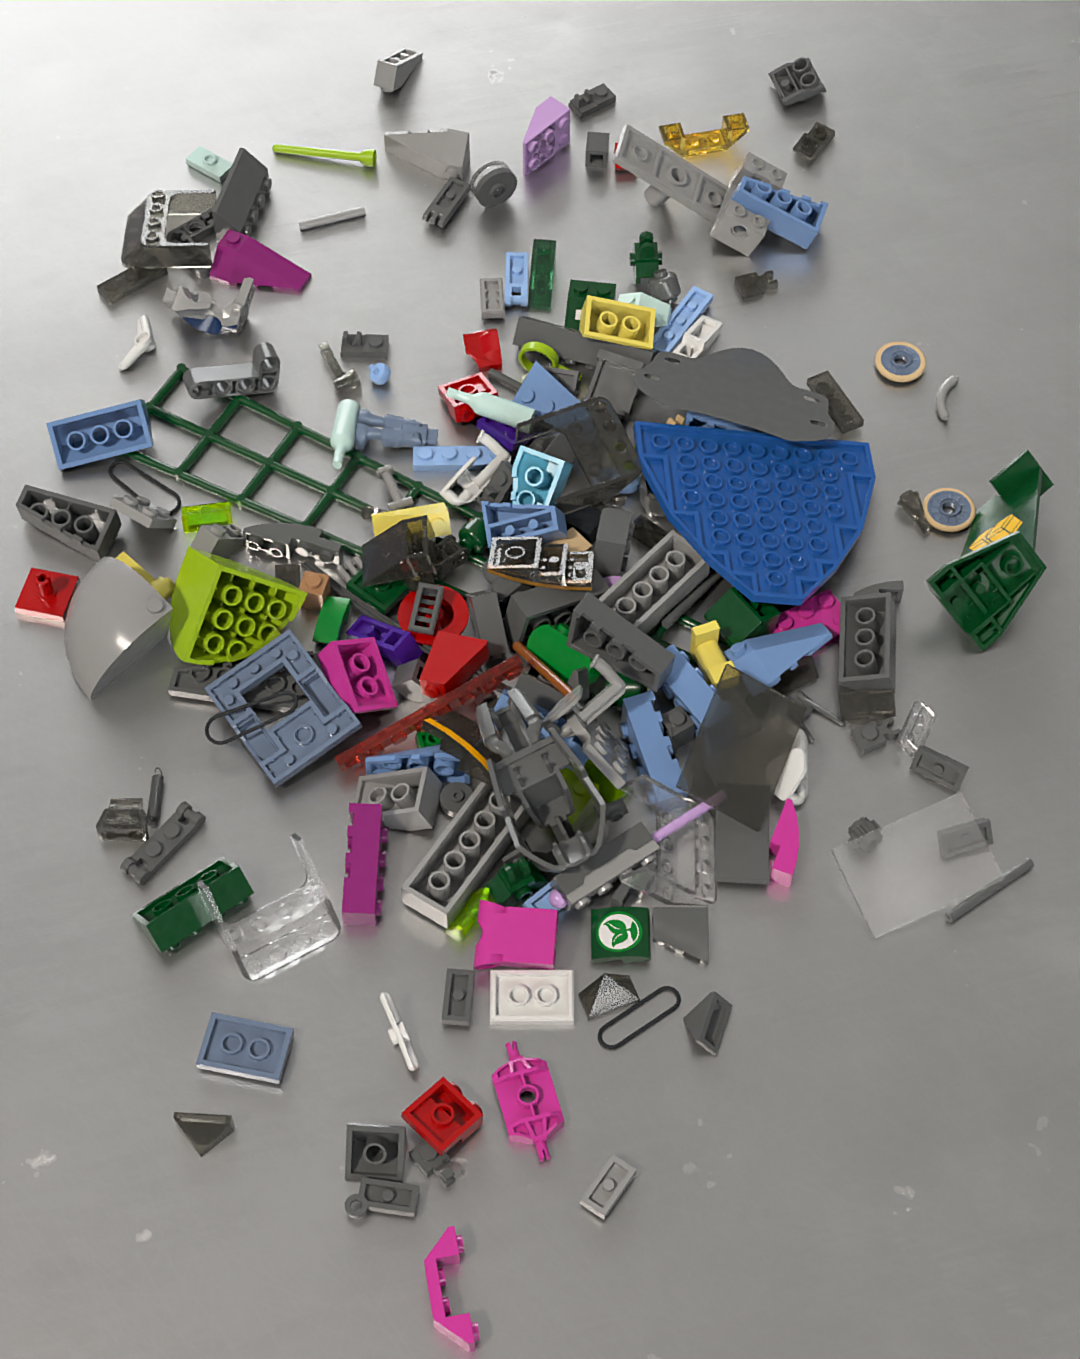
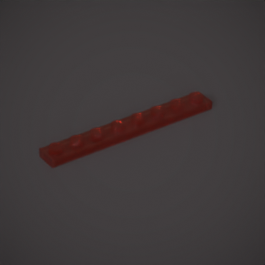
(445, 704)

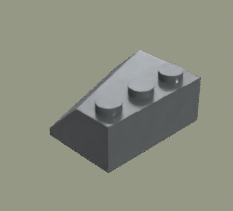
(541, 691)

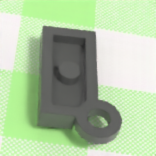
(384, 1197)

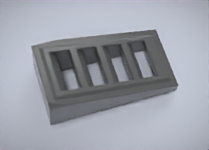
(432, 591)

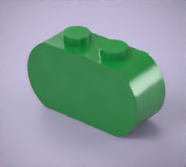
(549, 645)

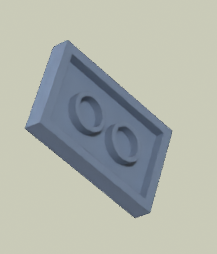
(245, 1048)

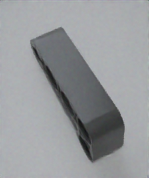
(236, 379)

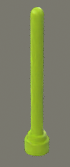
(365, 157)

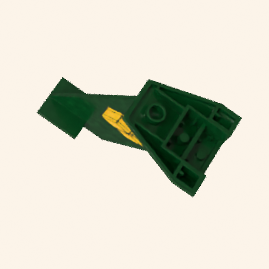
(999, 557)

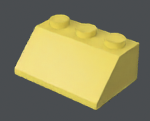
(617, 322)

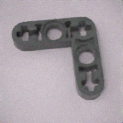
(182, 233)

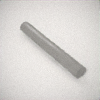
(332, 218)

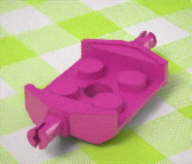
(532, 1121)

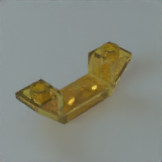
(732, 129)

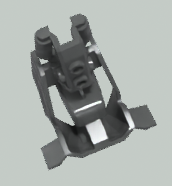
(533, 771)

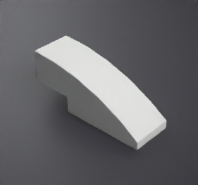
(698, 338)

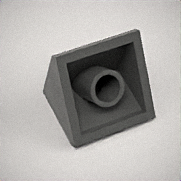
(375, 1151)

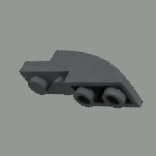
(287, 538)

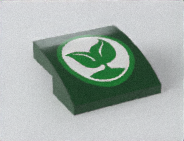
(620, 934)

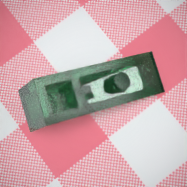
(542, 274)

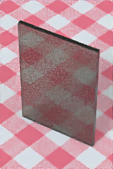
(741, 747)

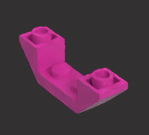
(456, 1327)

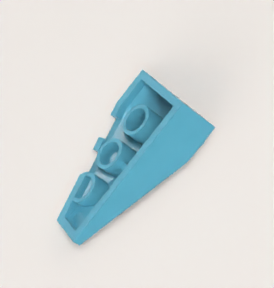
(538, 477)

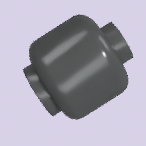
(664, 286)

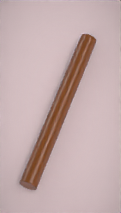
(540, 667)

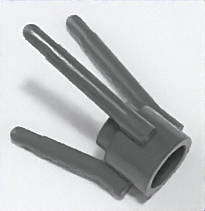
(802, 699)

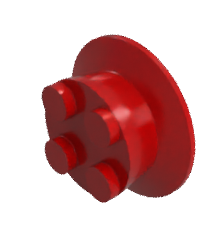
(451, 619)

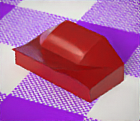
(484, 348)

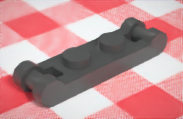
(163, 844)

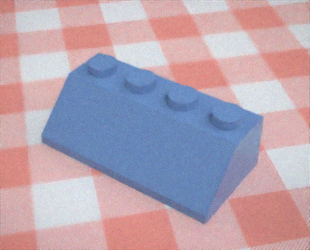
(101, 434)

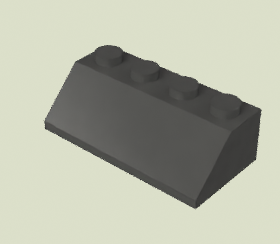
(241, 195)
(867, 642)

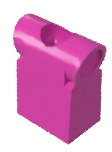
(516, 937)

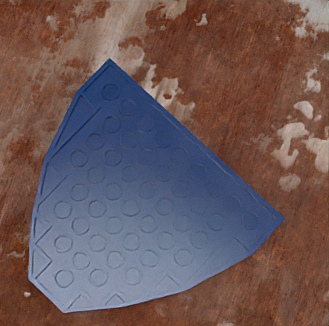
(760, 506)

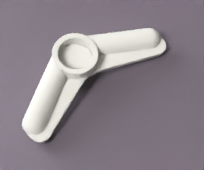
(143, 343)
(398, 1032)

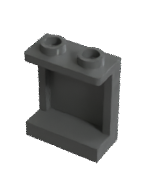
(615, 382)

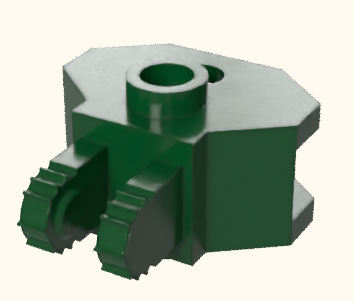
(645, 257)
(516, 883)

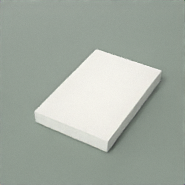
(531, 997)

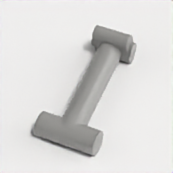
(399, 502)

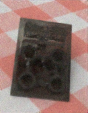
(400, 552)

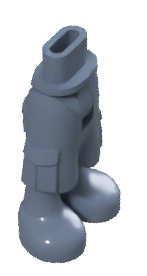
(395, 433)

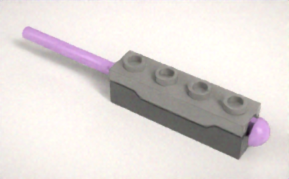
(619, 856)

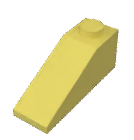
(436, 514)

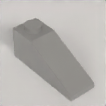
(395, 68)

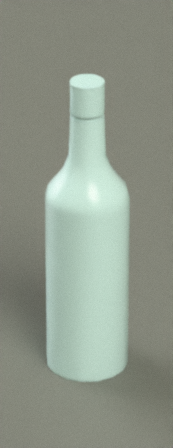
(494, 407)
(344, 430)

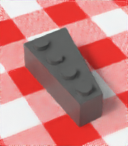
(544, 607)

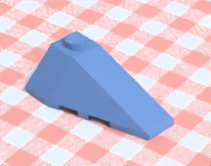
(773, 654)

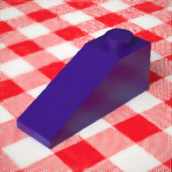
(393, 643)

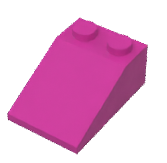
(358, 674)

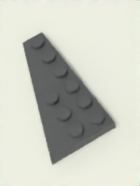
(191, 681)

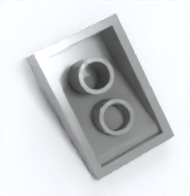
(406, 797)

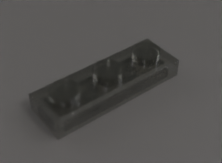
(129, 283)
(840, 407)

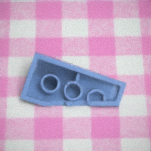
(439, 762)

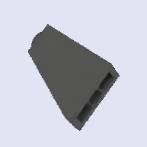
(487, 621)

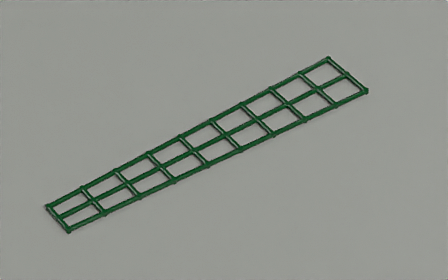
(330, 492)

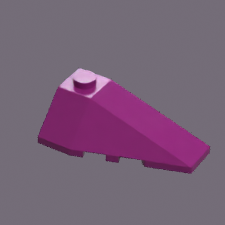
(244, 257)

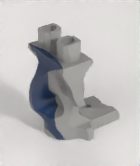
(205, 315)

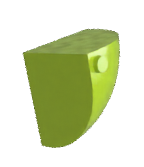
(227, 609)

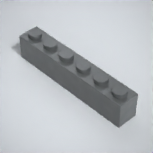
(572, 345)

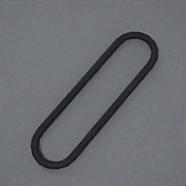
(645, 1026)

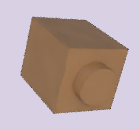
(317, 587)

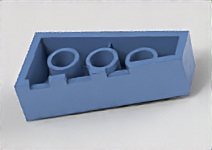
(789, 215)
(543, 392)
(646, 741)

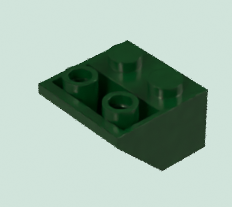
(741, 618)

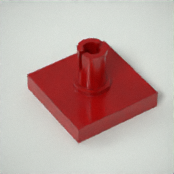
(46, 594)

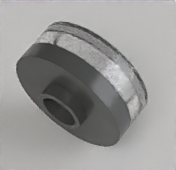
(493, 183)

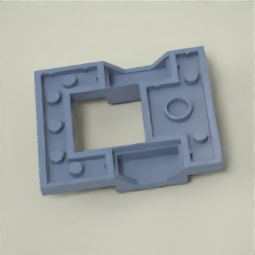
(300, 735)

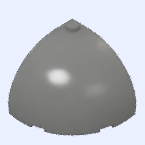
(112, 624)

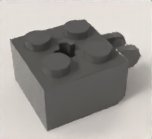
(612, 541)

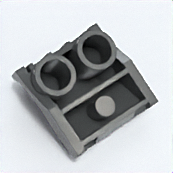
(796, 81)

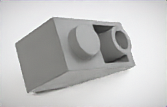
(218, 539)

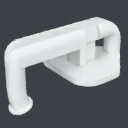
(474, 485)
(794, 777)

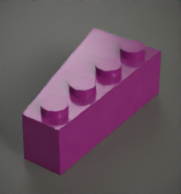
(364, 865)

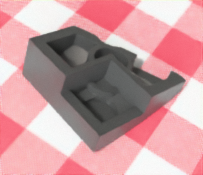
(683, 930)

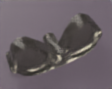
(368, 510)

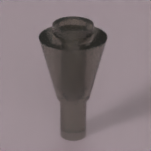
(912, 505)

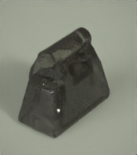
(123, 823)

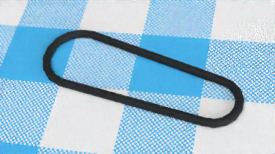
(146, 476)
(255, 727)

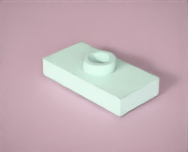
(209, 164)

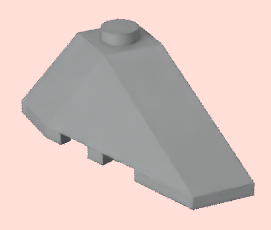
(438, 153)

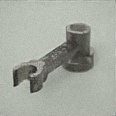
(343, 380)

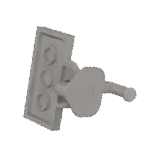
(598, 744)

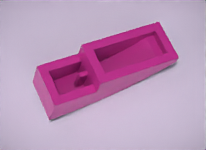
(785, 846)

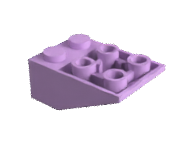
(546, 133)

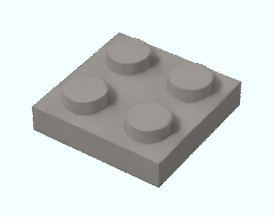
(143, 513)

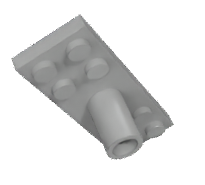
(668, 175)

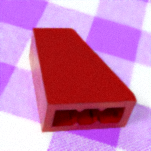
(451, 663)

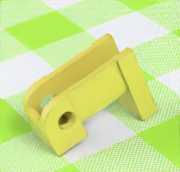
(707, 653)

